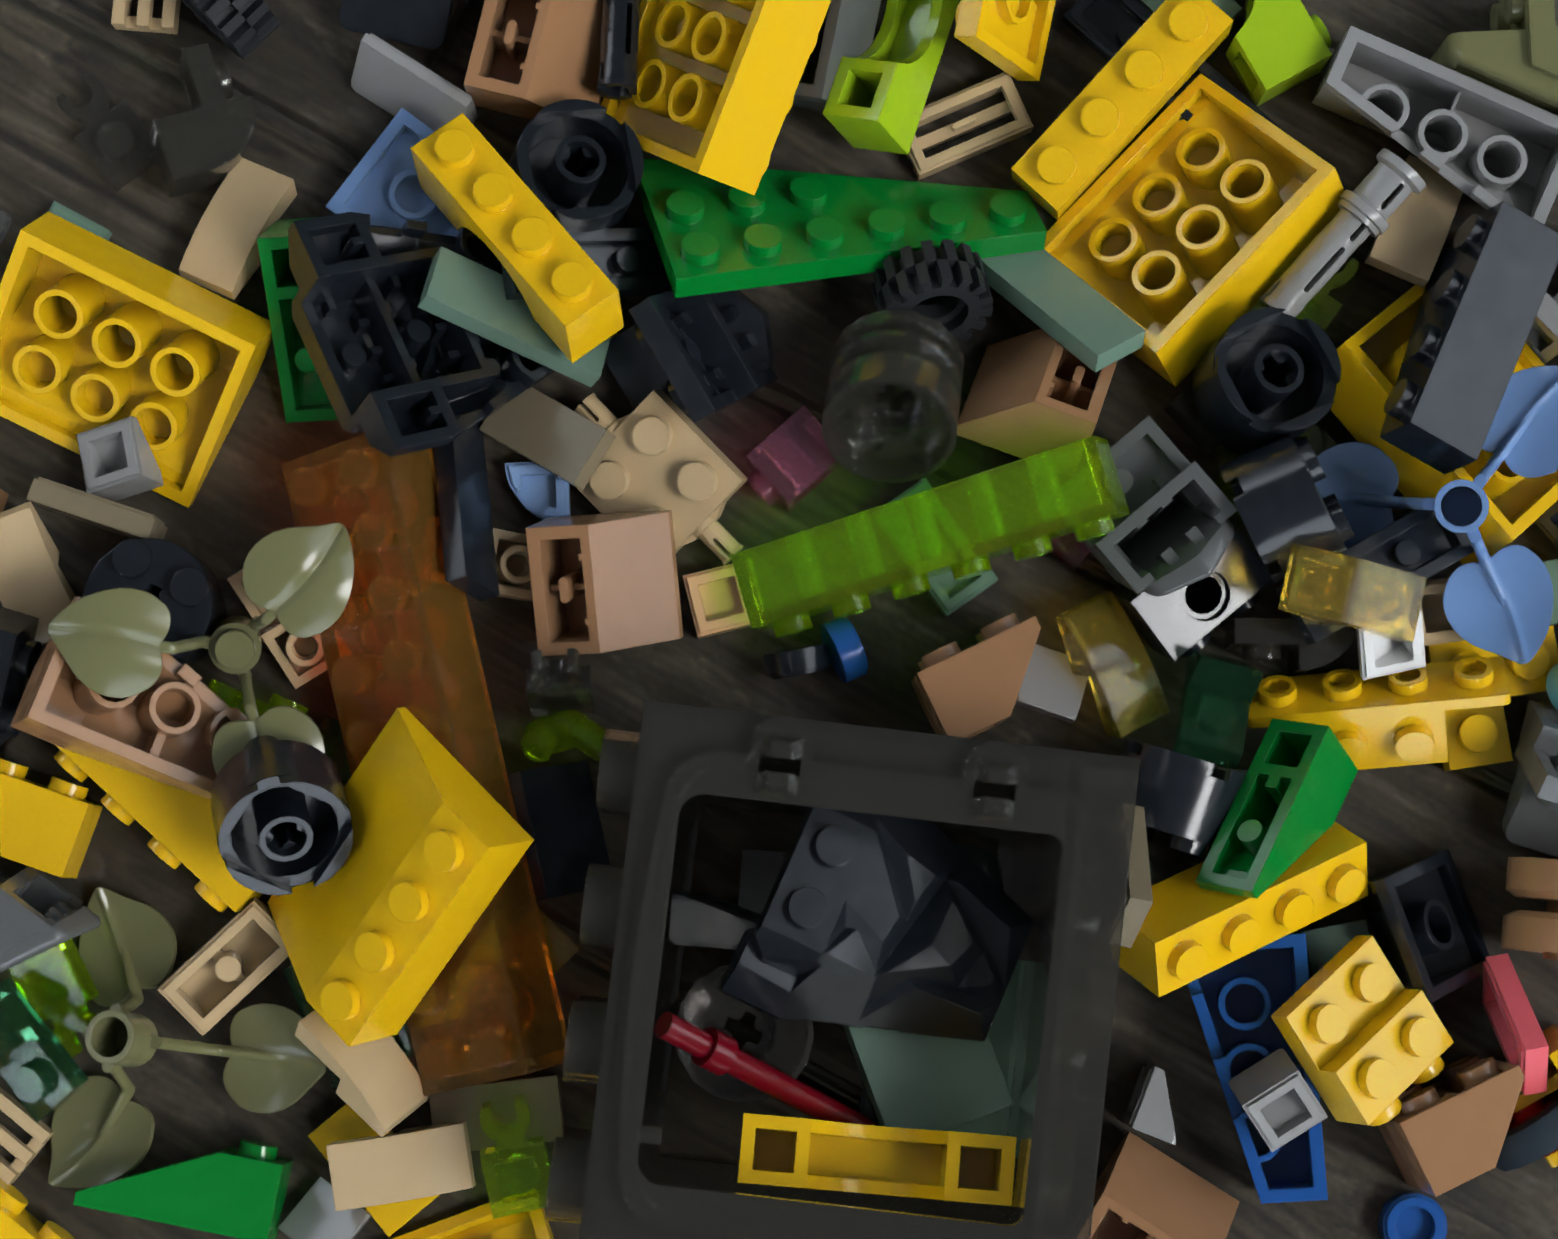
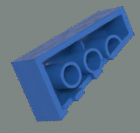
(1239, 1031)

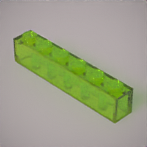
(930, 535)

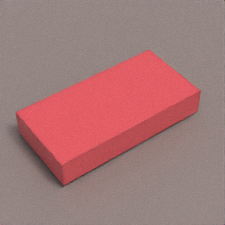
(1515, 1022)

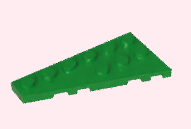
(817, 225)

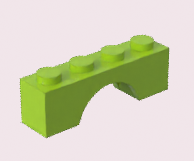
(1277, 47)
(885, 89)

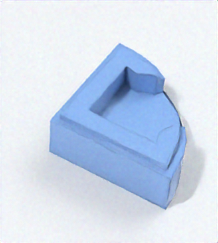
(539, 490)

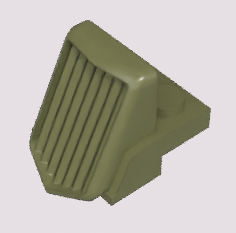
(1513, 56)

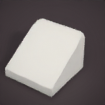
(1385, 656)

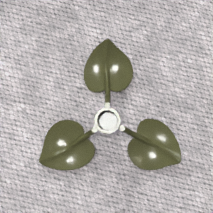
(293, 572)
(99, 1126)

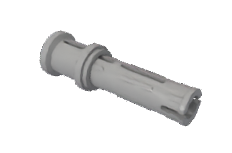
(1360, 215)

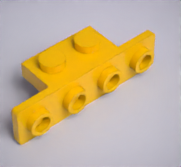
(1386, 717)

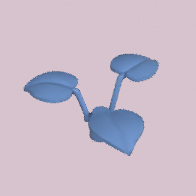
(1503, 598)

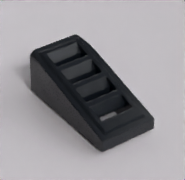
(708, 920)

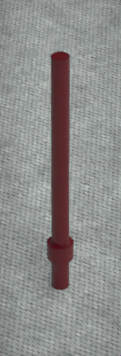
(721, 1055)

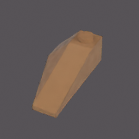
(154, 734)

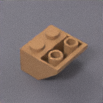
(534, 55)
(1032, 396)
(604, 581)
(976, 686)
(1455, 1124)
(1156, 1198)

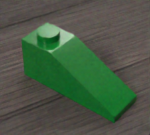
(300, 385)
(1279, 809)
(219, 1192)

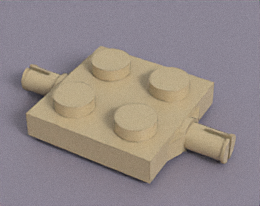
(664, 465)

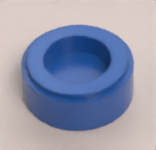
(844, 649)
(1412, 1217)

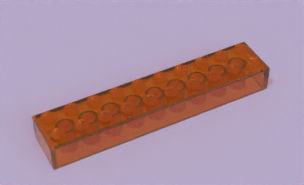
(415, 647)

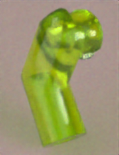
(562, 732)

